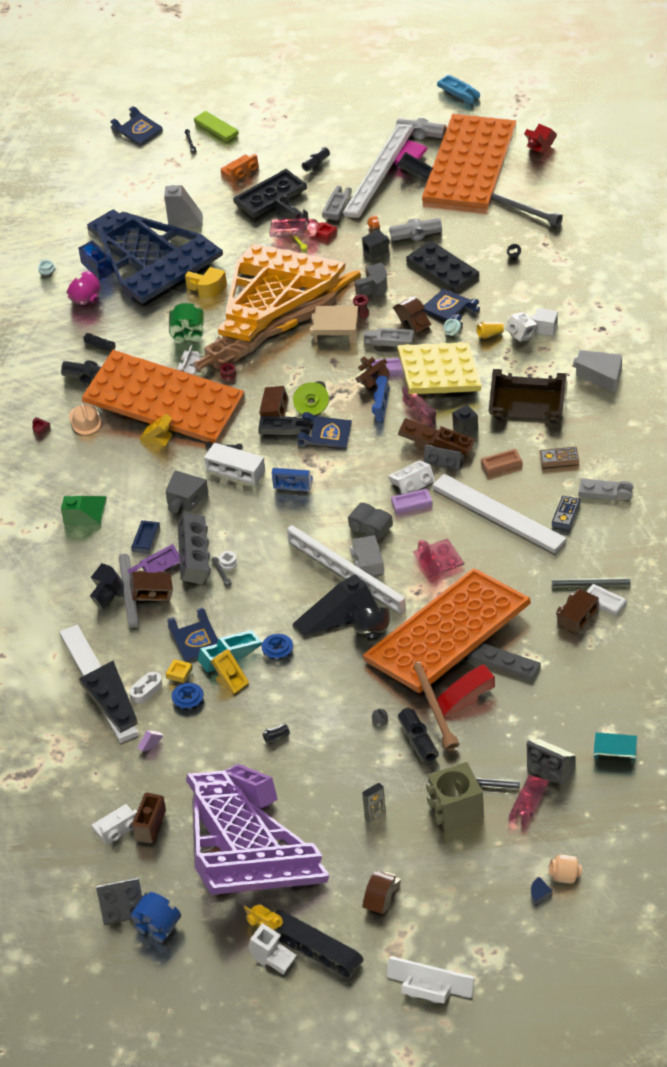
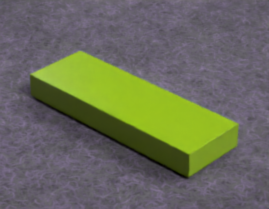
(216, 126)

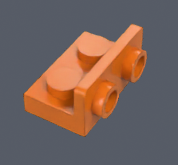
(240, 167)

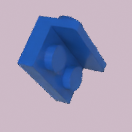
(291, 479)

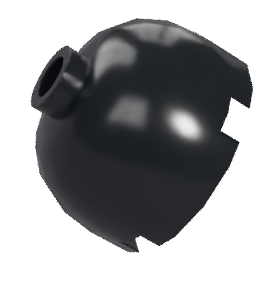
(370, 621)

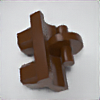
(366, 378)

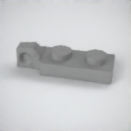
(389, 337)

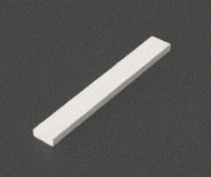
(378, 171)
(499, 513)
(345, 568)
(86, 663)

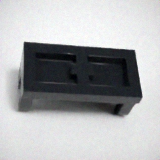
(287, 211)

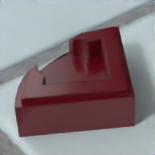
(40, 427)

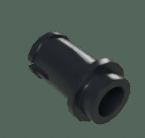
(276, 733)

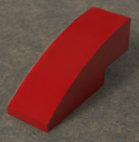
(466, 690)

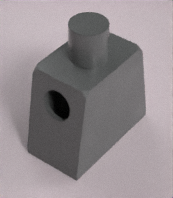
(185, 491)

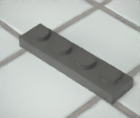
(504, 661)

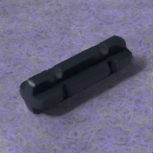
(99, 342)

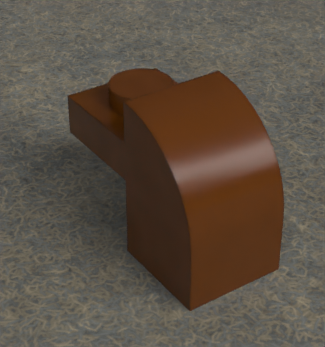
(412, 311)
(379, 891)

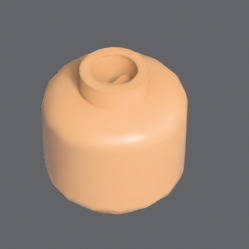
(565, 869)

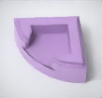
(149, 740)

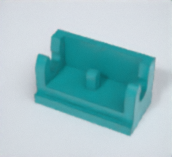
(615, 745)

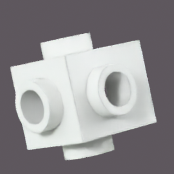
(521, 326)

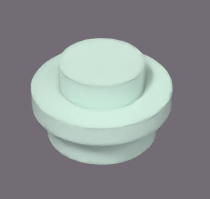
(46, 267)
(452, 327)

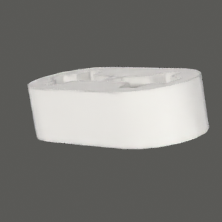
(146, 687)

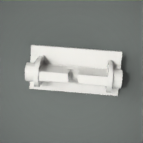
(189, 358)

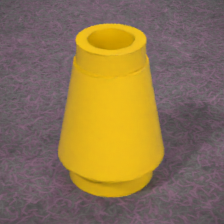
(489, 329)

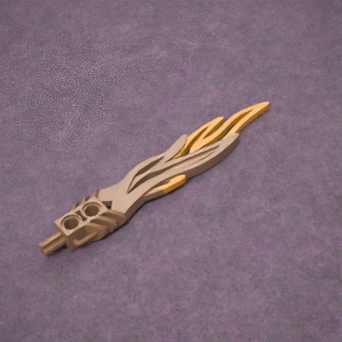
(230, 349)

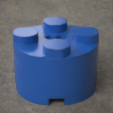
(155, 916)

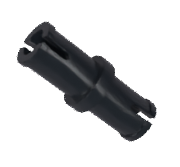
(315, 159)

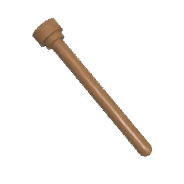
(449, 741)

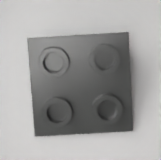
(118, 899)

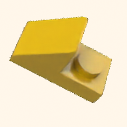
(157, 432)
(229, 672)

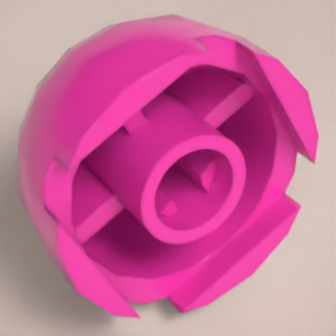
(84, 290)

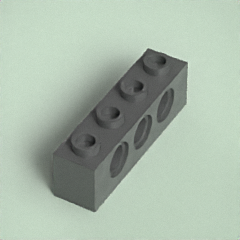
(193, 548)

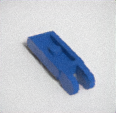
(380, 398)

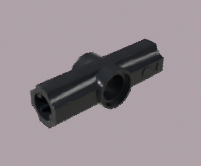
(84, 372)
(418, 735)

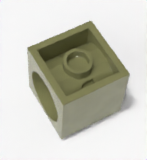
(455, 796)

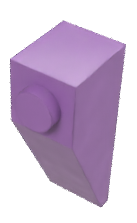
(255, 785)

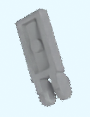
(336, 203)
(605, 489)

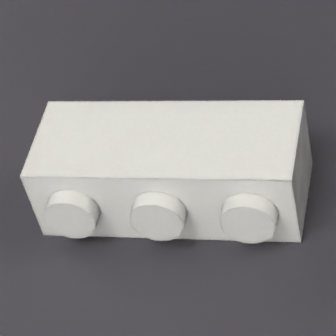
(234, 463)

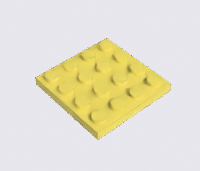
(439, 368)

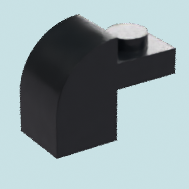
(107, 584)

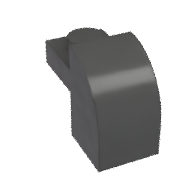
(374, 281)

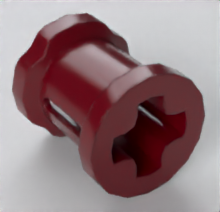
(361, 301)

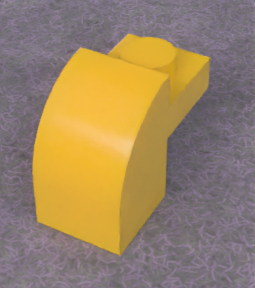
(208, 285)

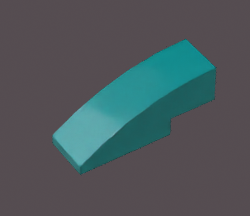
(238, 644)

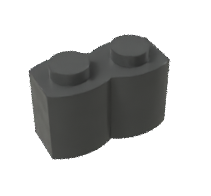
(370, 520)

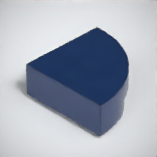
(539, 891)

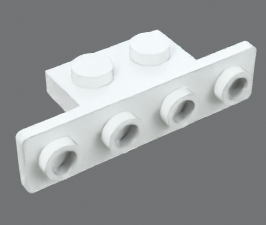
(429, 981)

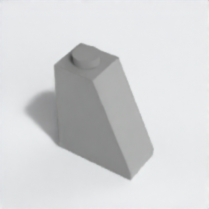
(181, 208)
(599, 368)

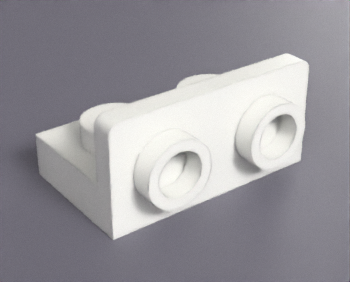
(413, 477)
(114, 824)

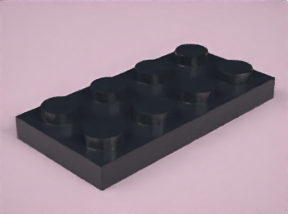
(261, 196)
(442, 266)

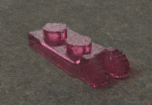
(293, 227)
(419, 407)
(528, 799)

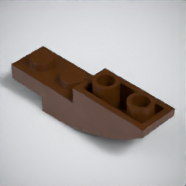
(440, 438)

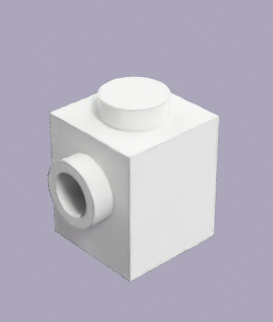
(546, 321)

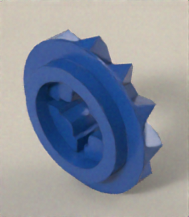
(274, 641)
(187, 689)

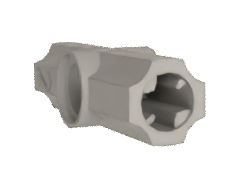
(423, 128)
(415, 229)

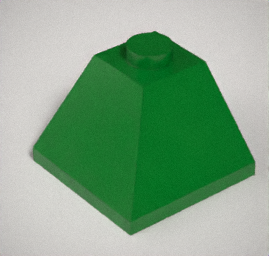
(83, 509)

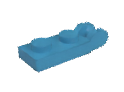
(458, 88)

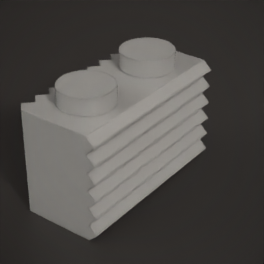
(367, 555)

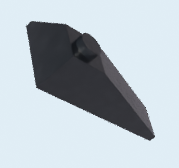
(336, 607)

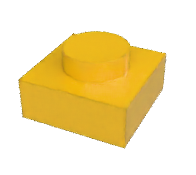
(179, 671)

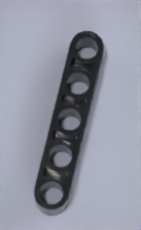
(318, 945)

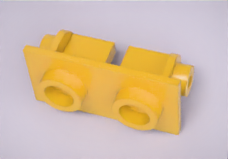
(260, 914)

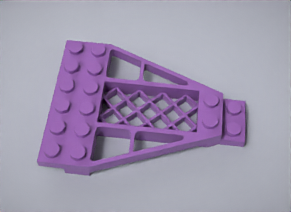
(256, 865)

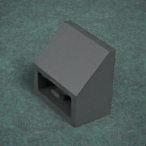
(550, 761)

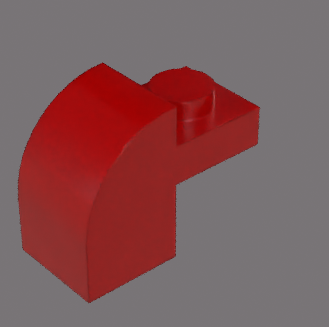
(541, 138)

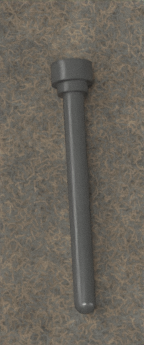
(555, 219)

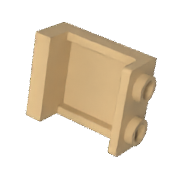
(335, 321)

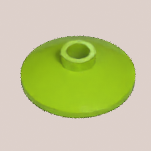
(308, 392)

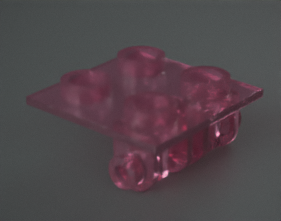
(437, 557)

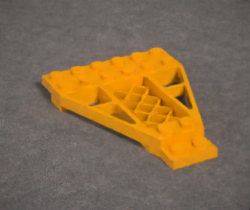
(275, 287)

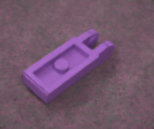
(159, 561)

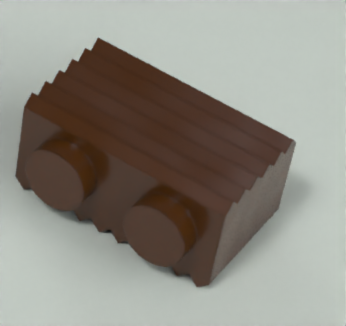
(151, 586)
(577, 610)
(148, 817)

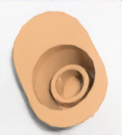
(85, 419)

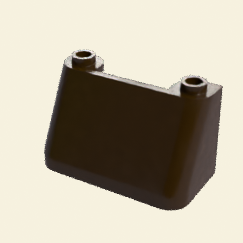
(527, 397)

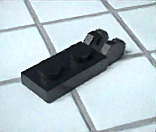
(283, 425)

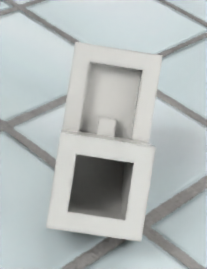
(266, 949)

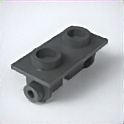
(443, 457)

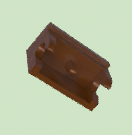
(274, 401)

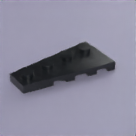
(110, 695)

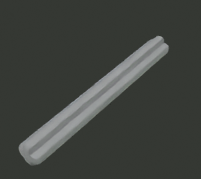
(131, 608)

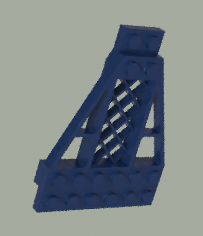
(161, 272)

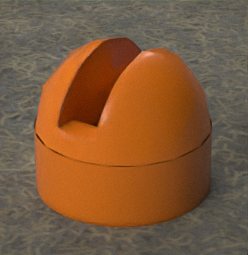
(373, 222)

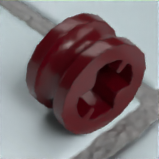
(228, 375)

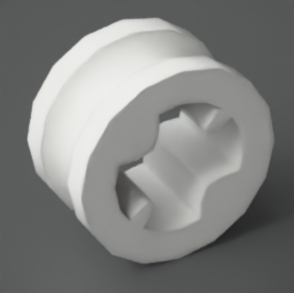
(228, 555)

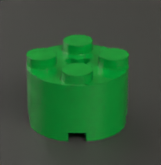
(186, 323)

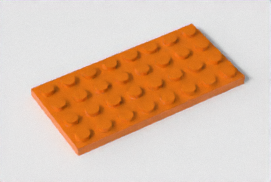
(469, 161)
(152, 390)
(447, 629)

